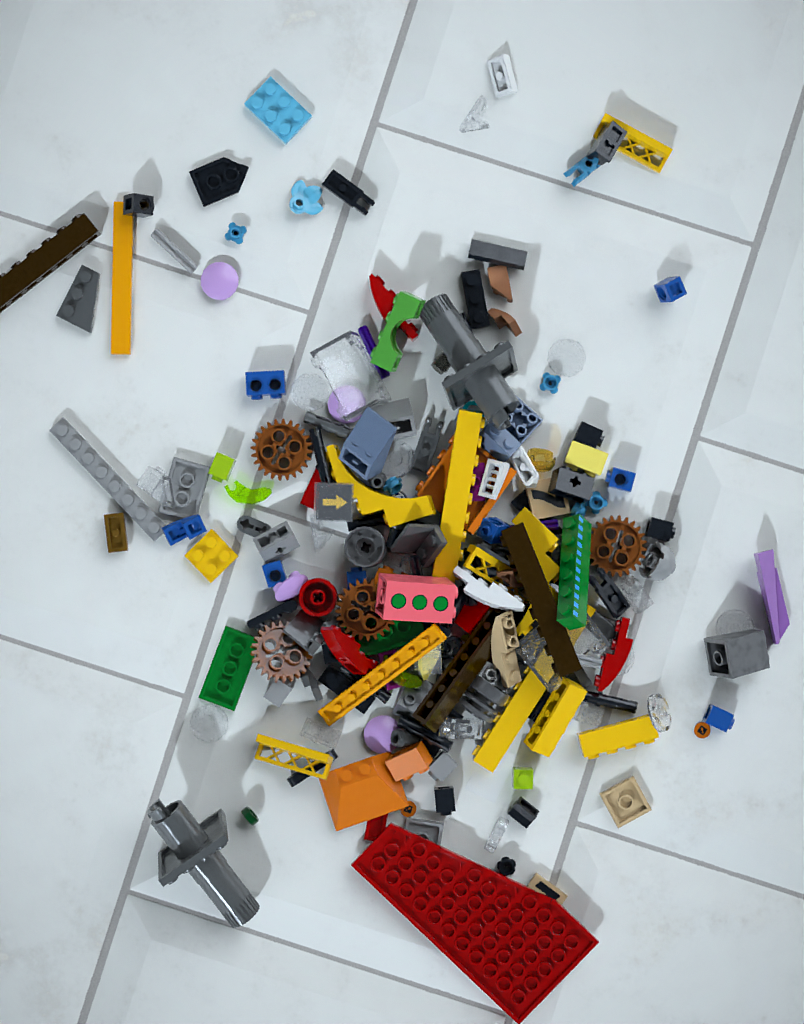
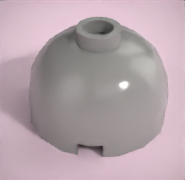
(658, 562)

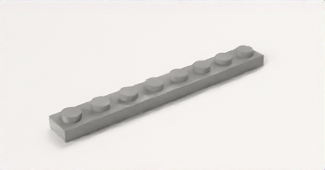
(108, 478)

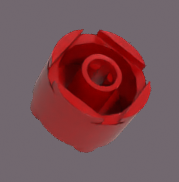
(307, 597)

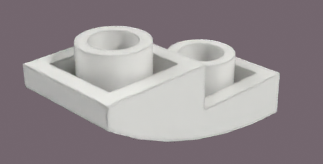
(493, 676)

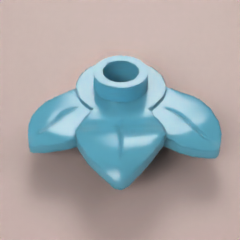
(307, 196)

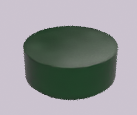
(250, 816)

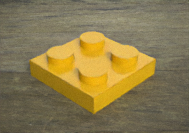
(211, 555)

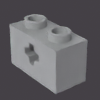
(276, 542)

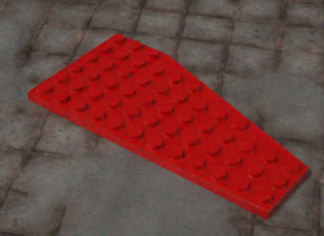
(488, 925)

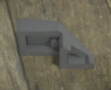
(309, 680)

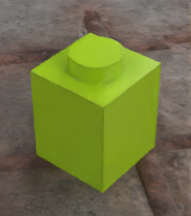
(221, 467)
(522, 778)

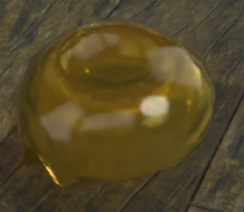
(541, 459)

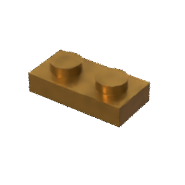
(116, 532)

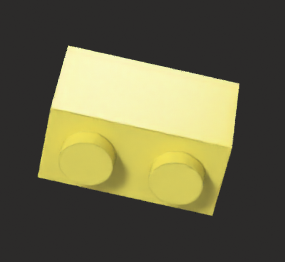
(585, 458)

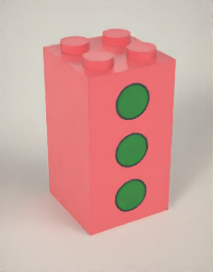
(416, 598)

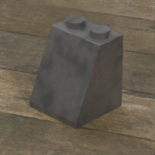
(737, 653)

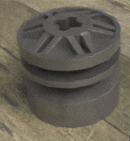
(355, 542)
(483, 699)

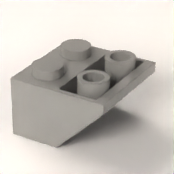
(400, 415)

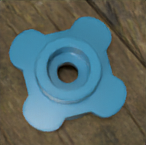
(234, 228)
(554, 379)
(393, 485)
(601, 502)
(578, 509)

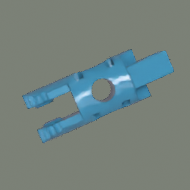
(582, 169)

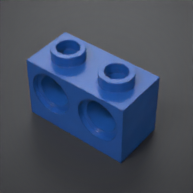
(265, 378)

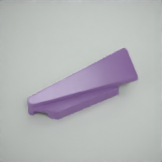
(772, 594)

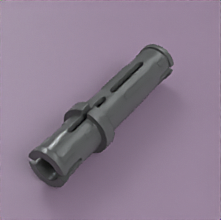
(340, 430)

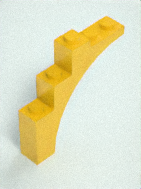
(397, 510)
(542, 542)

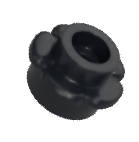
(506, 861)

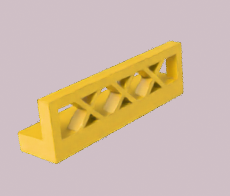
(639, 139)
(492, 562)
(294, 749)

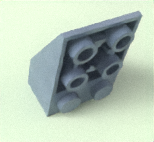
(505, 442)
(368, 444)

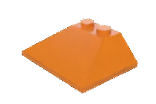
(362, 791)

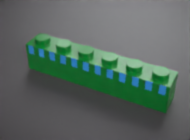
(574, 572)

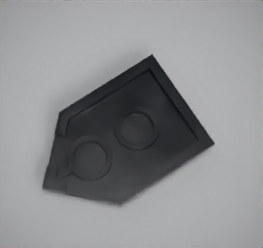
(218, 180)

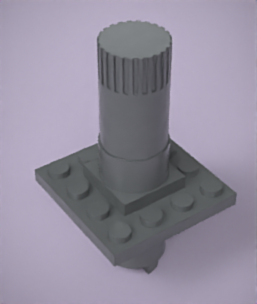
(478, 373)
(195, 849)

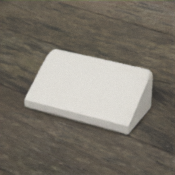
(502, 75)
(525, 468)

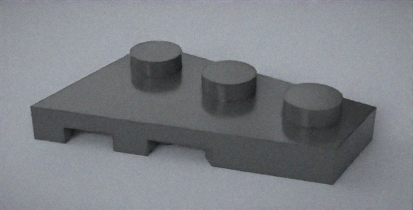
(80, 299)

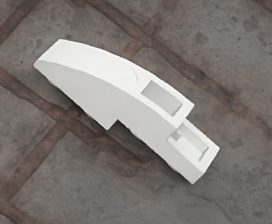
(494, 596)

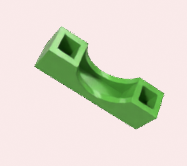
(387, 353)

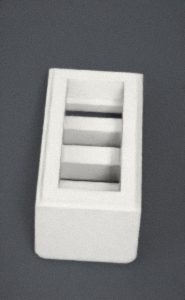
(487, 477)

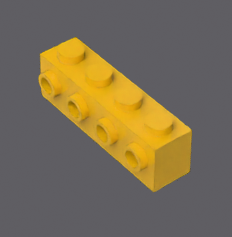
(555, 717)
(617, 735)

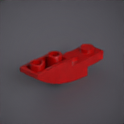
(384, 304)
(347, 651)
(614, 662)

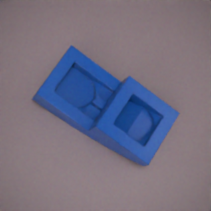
(183, 528)

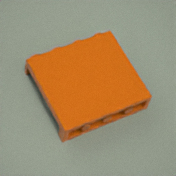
(436, 484)

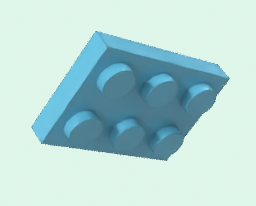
(278, 110)

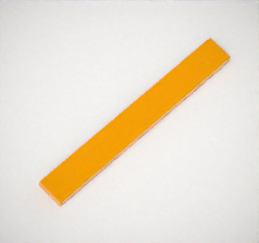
(121, 281)
(382, 674)

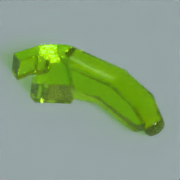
(245, 495)
(406, 679)

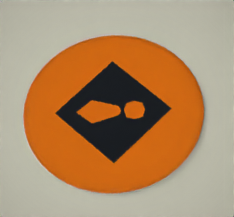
(702, 730)
(410, 810)

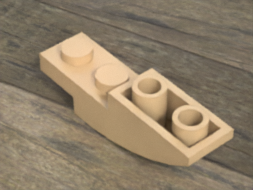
(503, 645)

